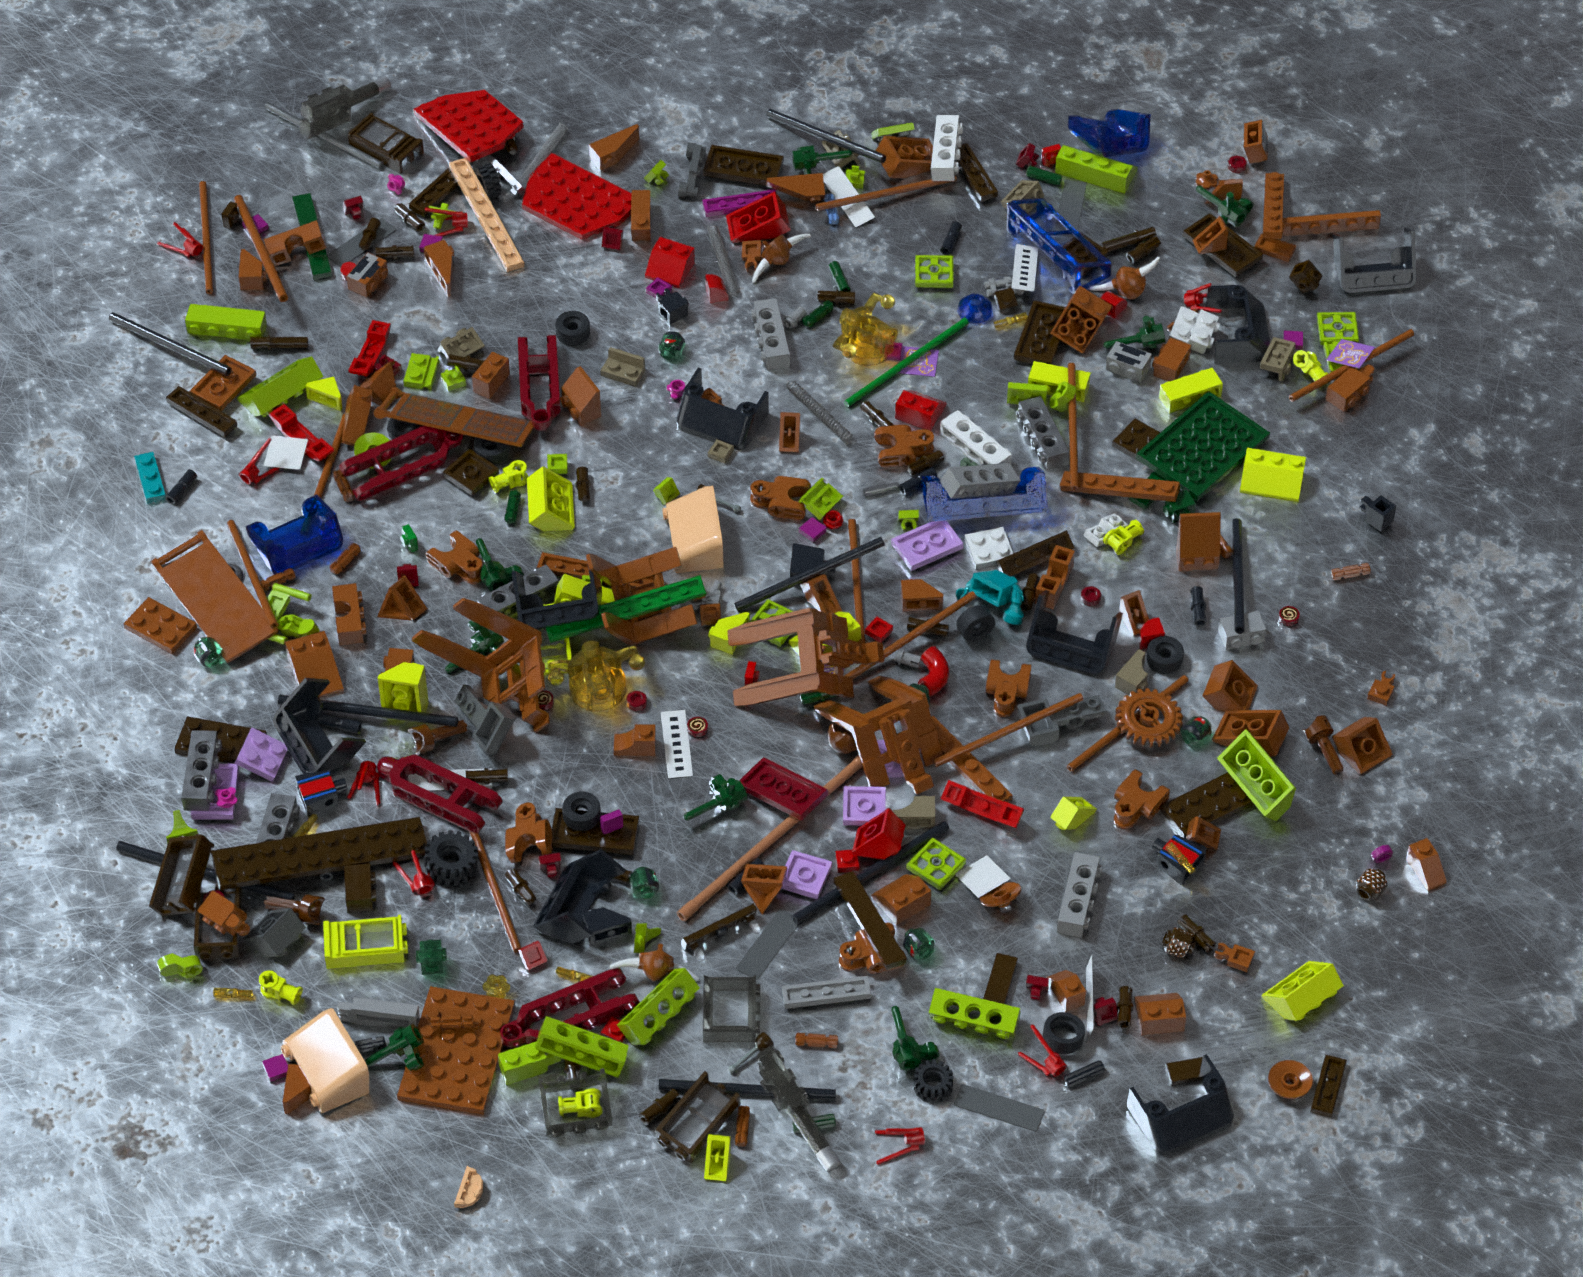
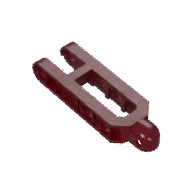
(539, 364)
(441, 440)
(447, 809)
(583, 991)

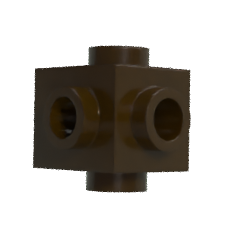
(1305, 276)

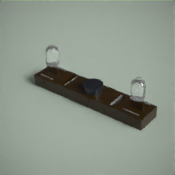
(720, 928)

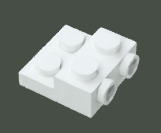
(1195, 328)

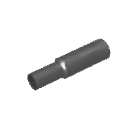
(878, 489)

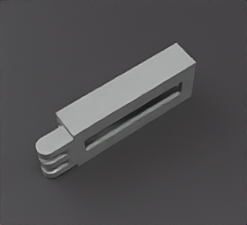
(379, 1013)

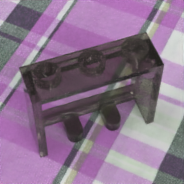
(730, 1033)
(567, 1084)

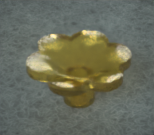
(496, 990)

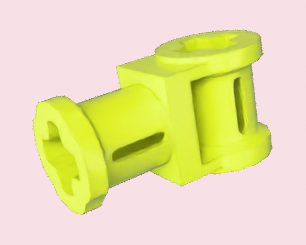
(1309, 364)
(510, 476)
(1122, 538)
(278, 988)
(582, 1104)

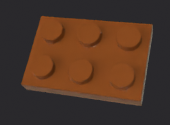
(222, 389)
(160, 625)

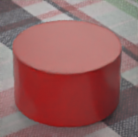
(346, 268)

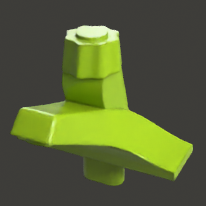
(439, 218)
(180, 828)
(643, 935)

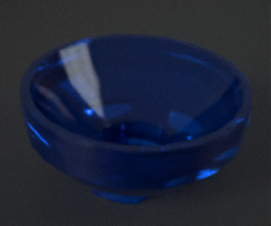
(975, 313)

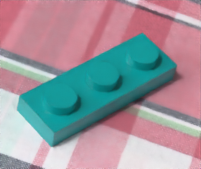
(150, 477)

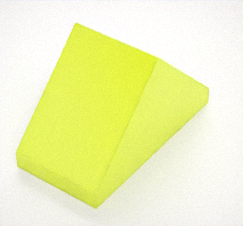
(325, 392)
(717, 1157)

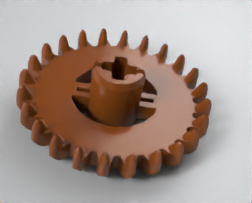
(1149, 727)

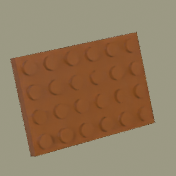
(457, 1060)

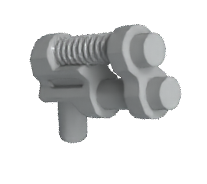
(992, 284)
(712, 597)

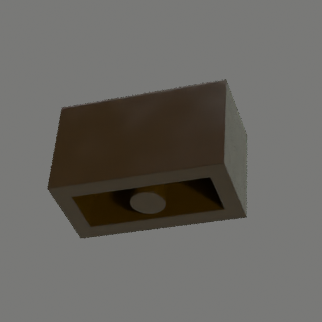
(358, 888)

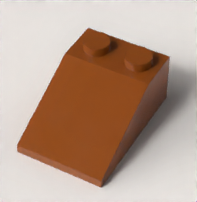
(906, 156)
(1198, 541)
(313, 658)
(1266, 726)

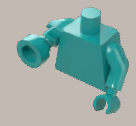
(998, 590)

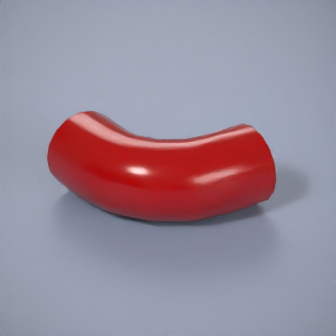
(938, 670)

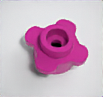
(396, 183)
(676, 388)
(226, 802)

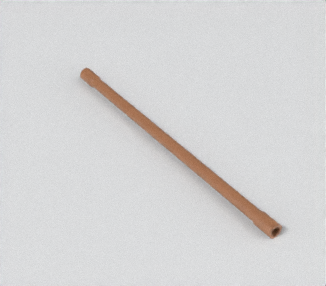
(693, 905)

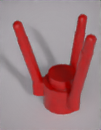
(458, 219)
(191, 245)
(1194, 299)
(250, 472)
(365, 775)
(422, 883)
(1053, 1062)
(912, 1136)

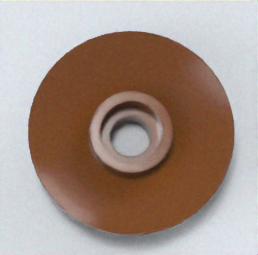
(1001, 895)
(1292, 1072)

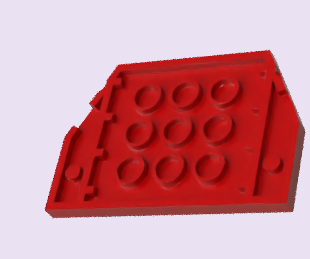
(470, 122)
(575, 198)

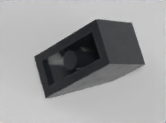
(606, 924)

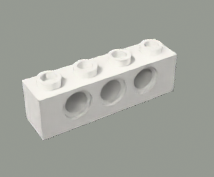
(945, 148)
(972, 440)

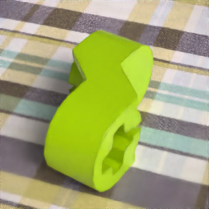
(1064, 394)
(295, 626)
(174, 964)

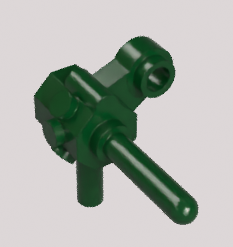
(806, 158)
(1230, 210)
(1149, 335)
(492, 572)
(483, 642)
(727, 796)
(402, 1042)
(906, 1049)

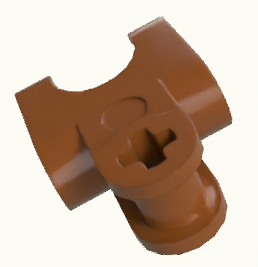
(905, 443)
(778, 496)
(461, 560)
(1007, 687)
(1137, 802)
(527, 832)
(862, 954)

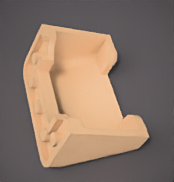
(696, 530)
(328, 1061)

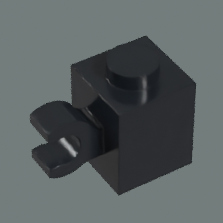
(672, 306)
(1379, 512)

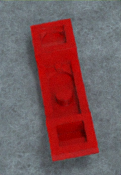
(372, 349)
(288, 424)
(982, 804)

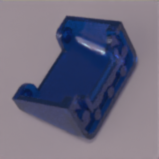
(1116, 134)
(299, 540)

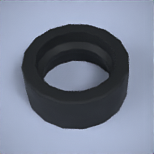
(1065, 1020)

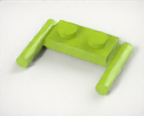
(279, 600)

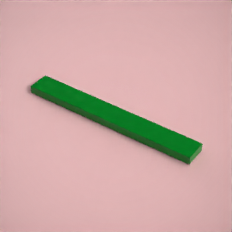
(634, 606)

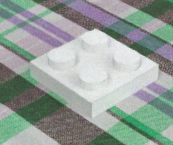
(987, 547)

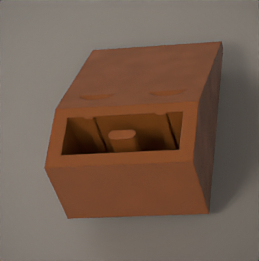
(1080, 319)

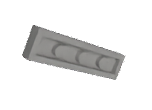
(826, 992)

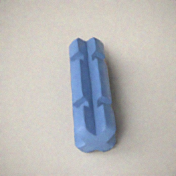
(832, 213)

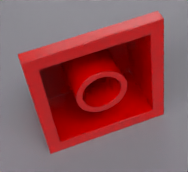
(670, 262)
(918, 409)
(879, 836)

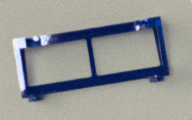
(1020, 221)
(941, 508)

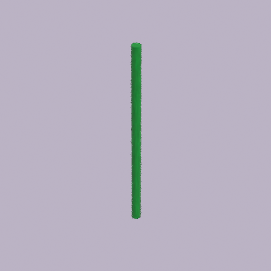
(906, 362)

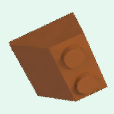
(581, 397)
(1229, 688)
(1362, 744)
(903, 898)
(1160, 1013)

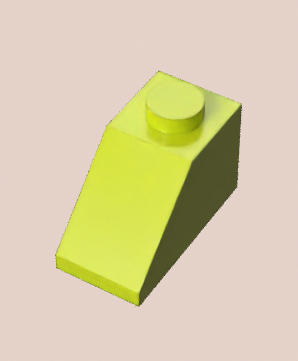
(719, 636)
(1072, 812)

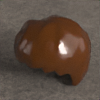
(841, 739)

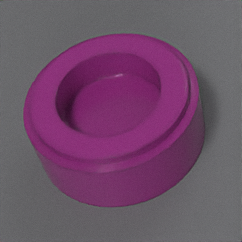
(1382, 854)

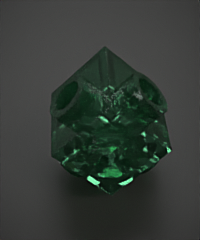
(431, 956)

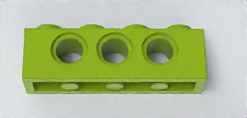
(944, 999)
(633, 1024)
(581, 1046)

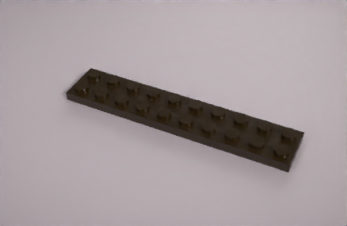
(318, 853)

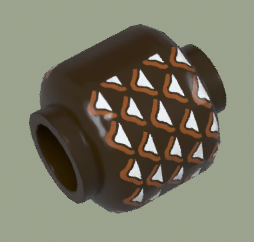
(1371, 884)
(1178, 942)

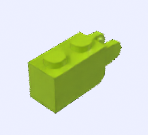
(524, 1063)

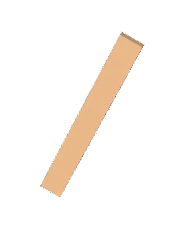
(486, 215)

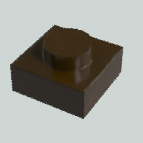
(230, 215)
(1005, 299)

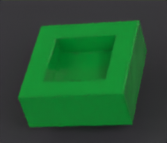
(409, 538)

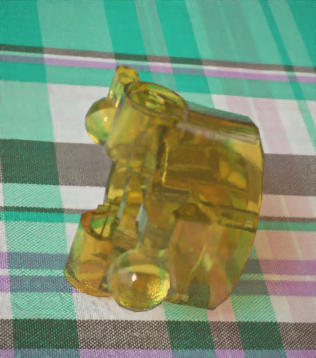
(864, 336)
(596, 675)

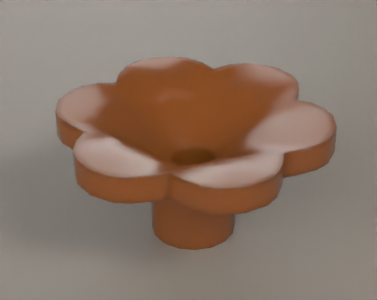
(1206, 179)

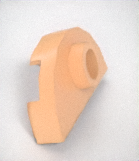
(470, 1189)

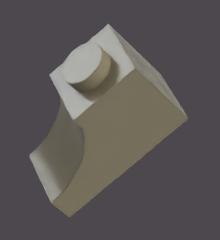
(1132, 674)
(919, 813)

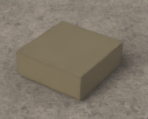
(720, 451)

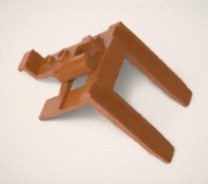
(652, 624)
(812, 630)
(522, 647)
(918, 733)

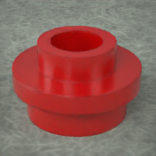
(833, 519)

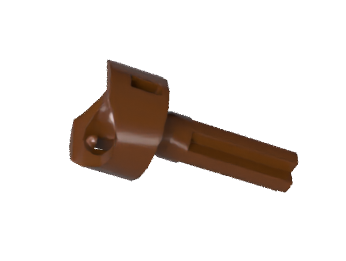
(1319, 733)
(425, 738)
(307, 908)

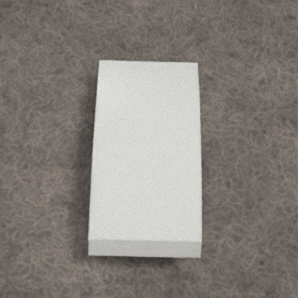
(1097, 533)

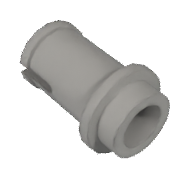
(791, 321)
(907, 658)

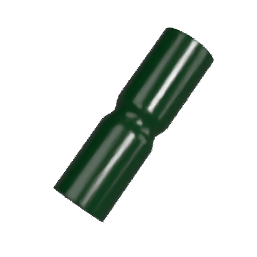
(839, 277)

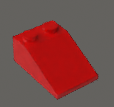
(759, 220)

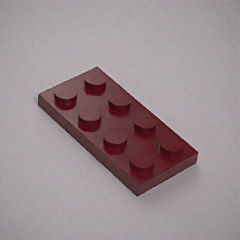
(783, 788)

